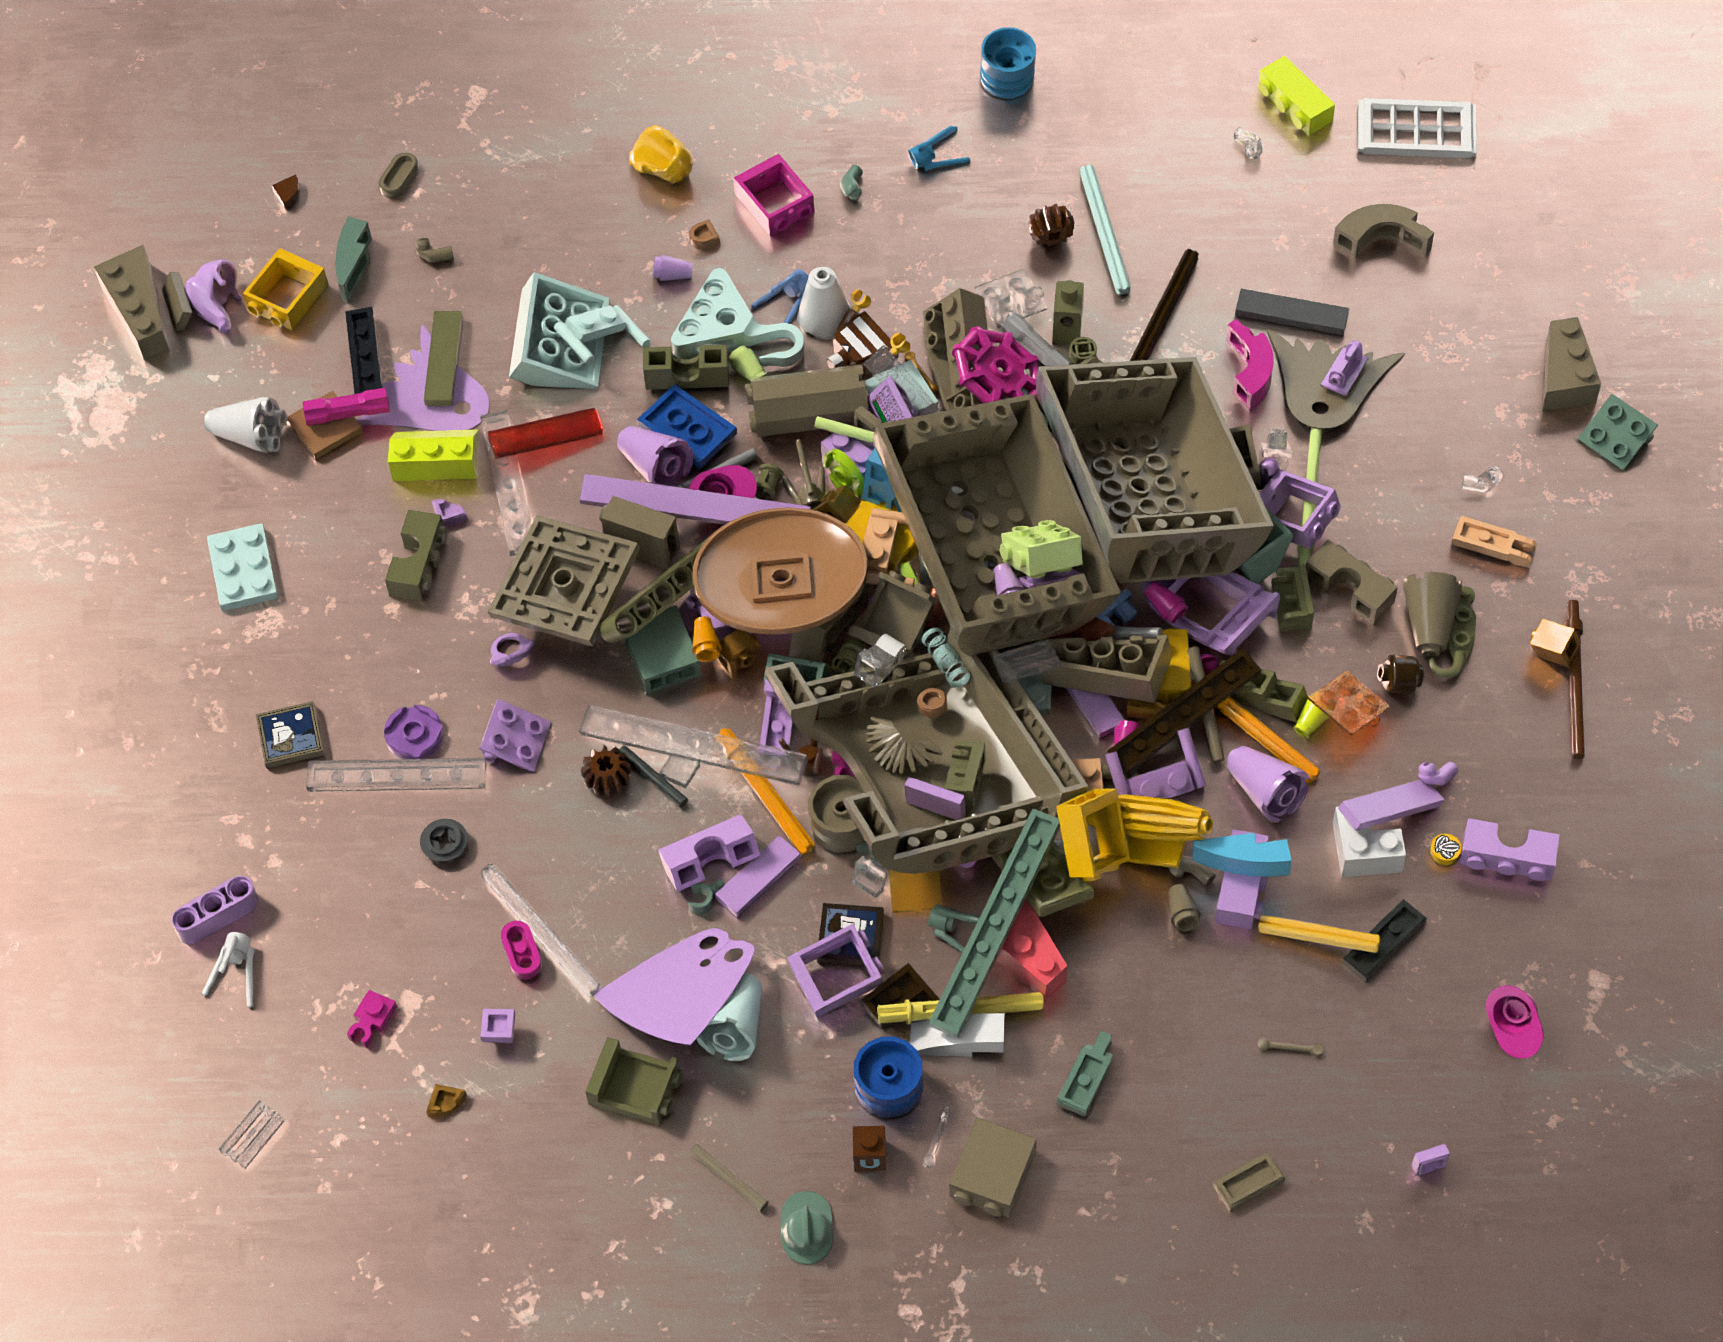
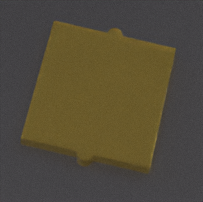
(914, 891)

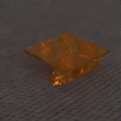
(1349, 703)

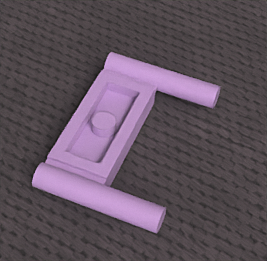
(1163, 782)

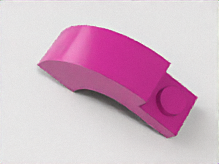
(1255, 380)

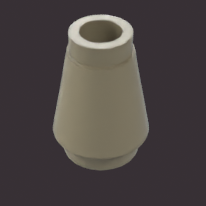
(1183, 909)

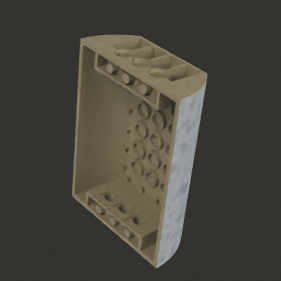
(1196, 495)

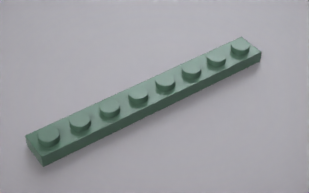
(995, 923)

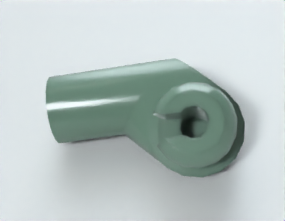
(849, 185)

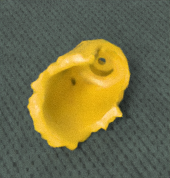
(661, 155)

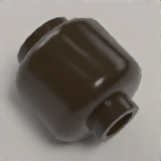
(1400, 674)

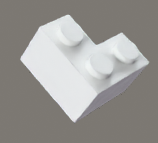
(1367, 851)

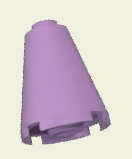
(656, 455)
(1268, 781)

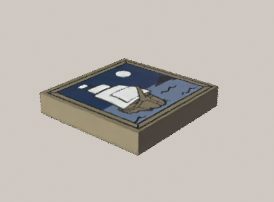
(289, 734)

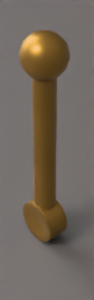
(911, 356)

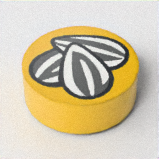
(1445, 849)

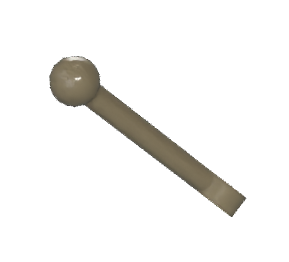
(1316, 1050)

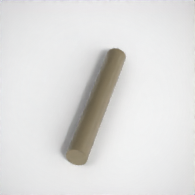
(729, 1177)

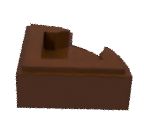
(287, 190)

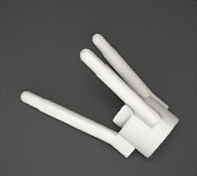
(234, 951)

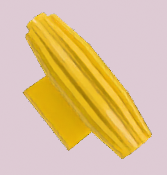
(1160, 828)

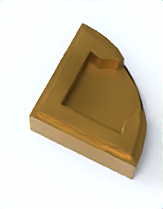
(444, 1100)

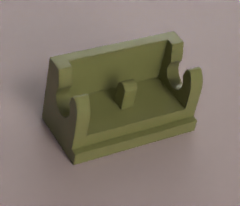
(1295, 603)
(966, 770)

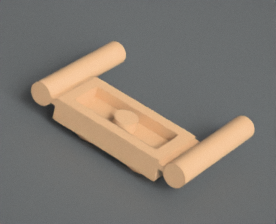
(880, 542)

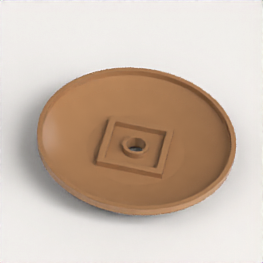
(809, 548)

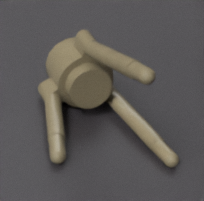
(809, 493)

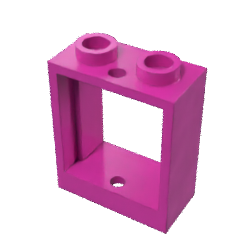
(765, 175)

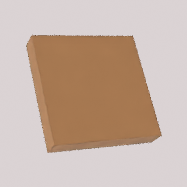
(326, 436)

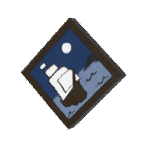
(839, 916)

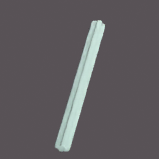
(1105, 230)

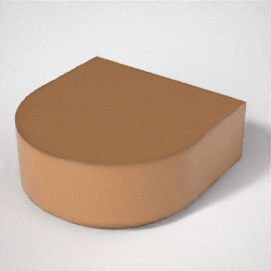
(703, 235)

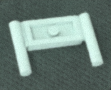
(595, 325)

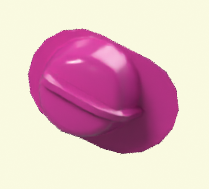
(726, 480)
(1515, 1021)

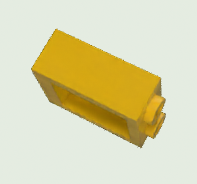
(294, 267)
(1109, 828)

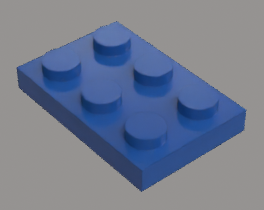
(687, 418)

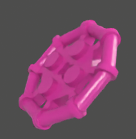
(1009, 356)

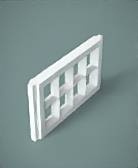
(1467, 129)

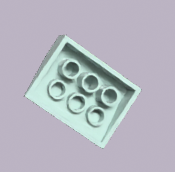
(539, 352)

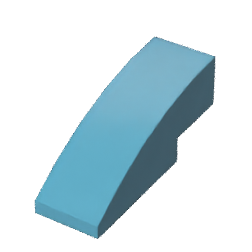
(1243, 855)

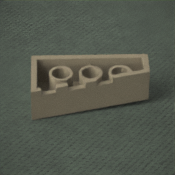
(132, 293)
(1111, 666)

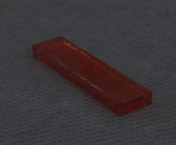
(545, 433)

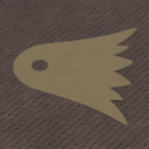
(1305, 372)

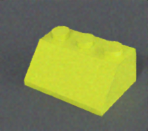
(433, 455)

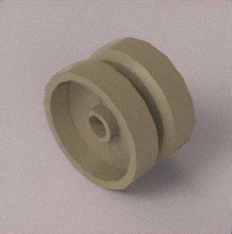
(828, 816)

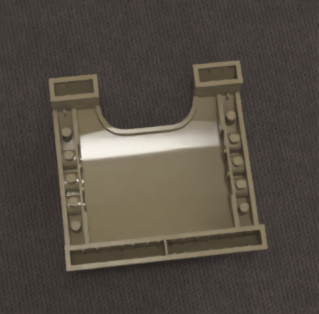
(1021, 769)

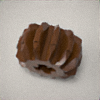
(1051, 225)
(606, 770)

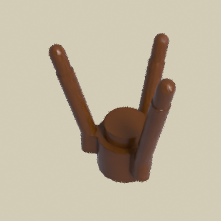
(813, 753)

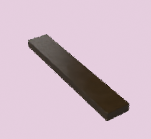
(1185, 710)

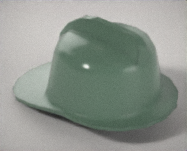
(806, 1227)

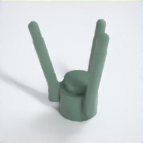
(947, 919)

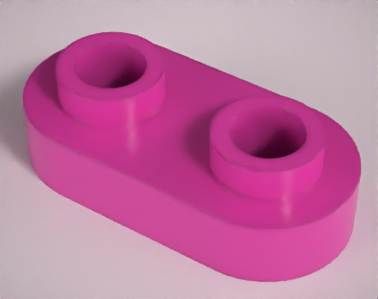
(522, 951)

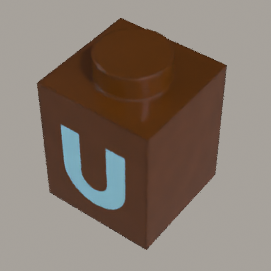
(869, 1148)

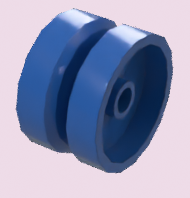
(888, 1077)

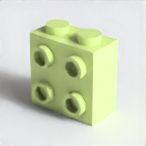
(1041, 549)

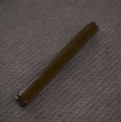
(1165, 305)

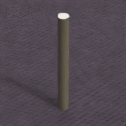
(1209, 719)

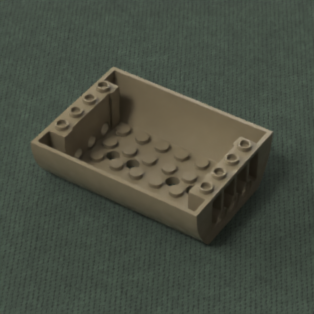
(1009, 480)

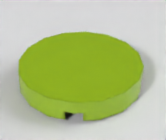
(844, 471)

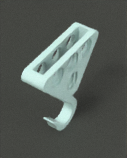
(727, 320)

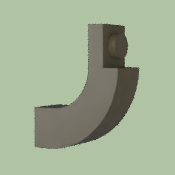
(1382, 222)

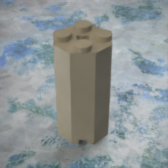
(795, 399)

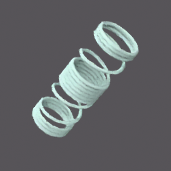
(948, 661)

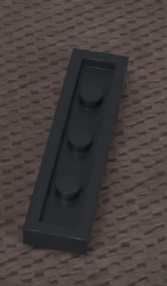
(363, 349)

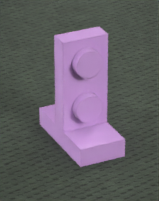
(776, 721)

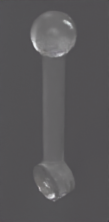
(929, 1160)

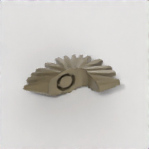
(896, 751)

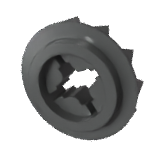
(436, 832)

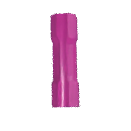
(364, 403)

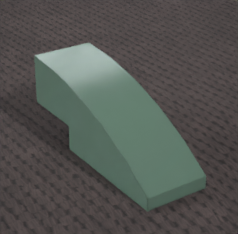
(352, 255)

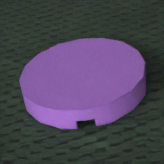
(413, 732)

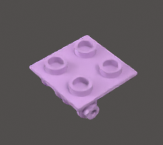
(514, 736)

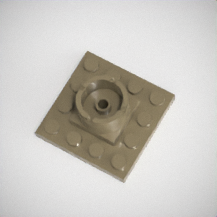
(564, 580)

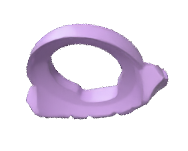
(501, 660)

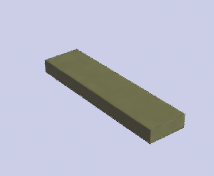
(443, 358)

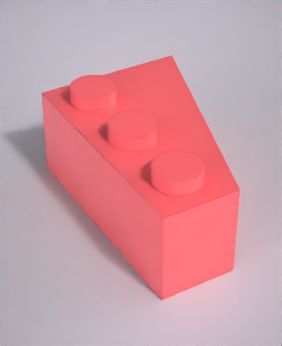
(1033, 955)

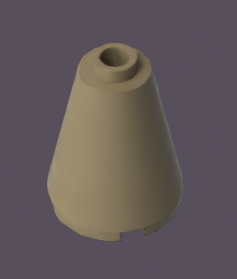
(1432, 609)

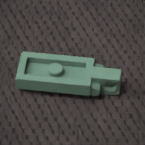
(1086, 1076)

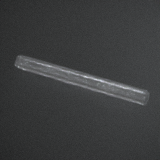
(541, 930)

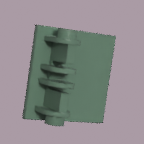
(1618, 432)

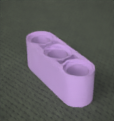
(208, 922)

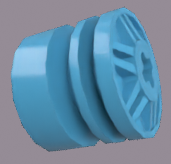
(1007, 62)

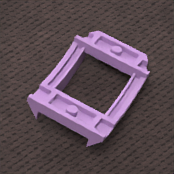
(1239, 623)

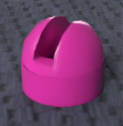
(1210, 663)

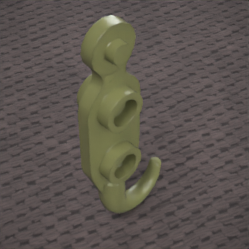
(1461, 636)

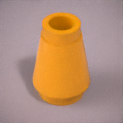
(705, 640)

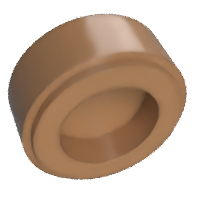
(932, 702)

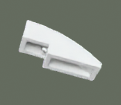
(980, 1034)

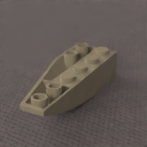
(945, 326)

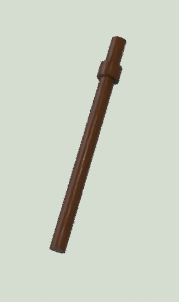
(1576, 684)

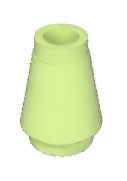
(746, 363)

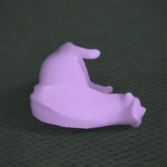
(210, 290)

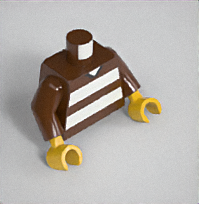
(861, 337)

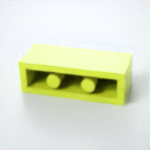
(1296, 96)

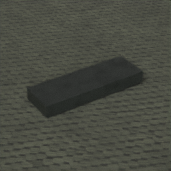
(1394, 932)

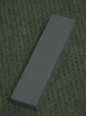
(1292, 311)

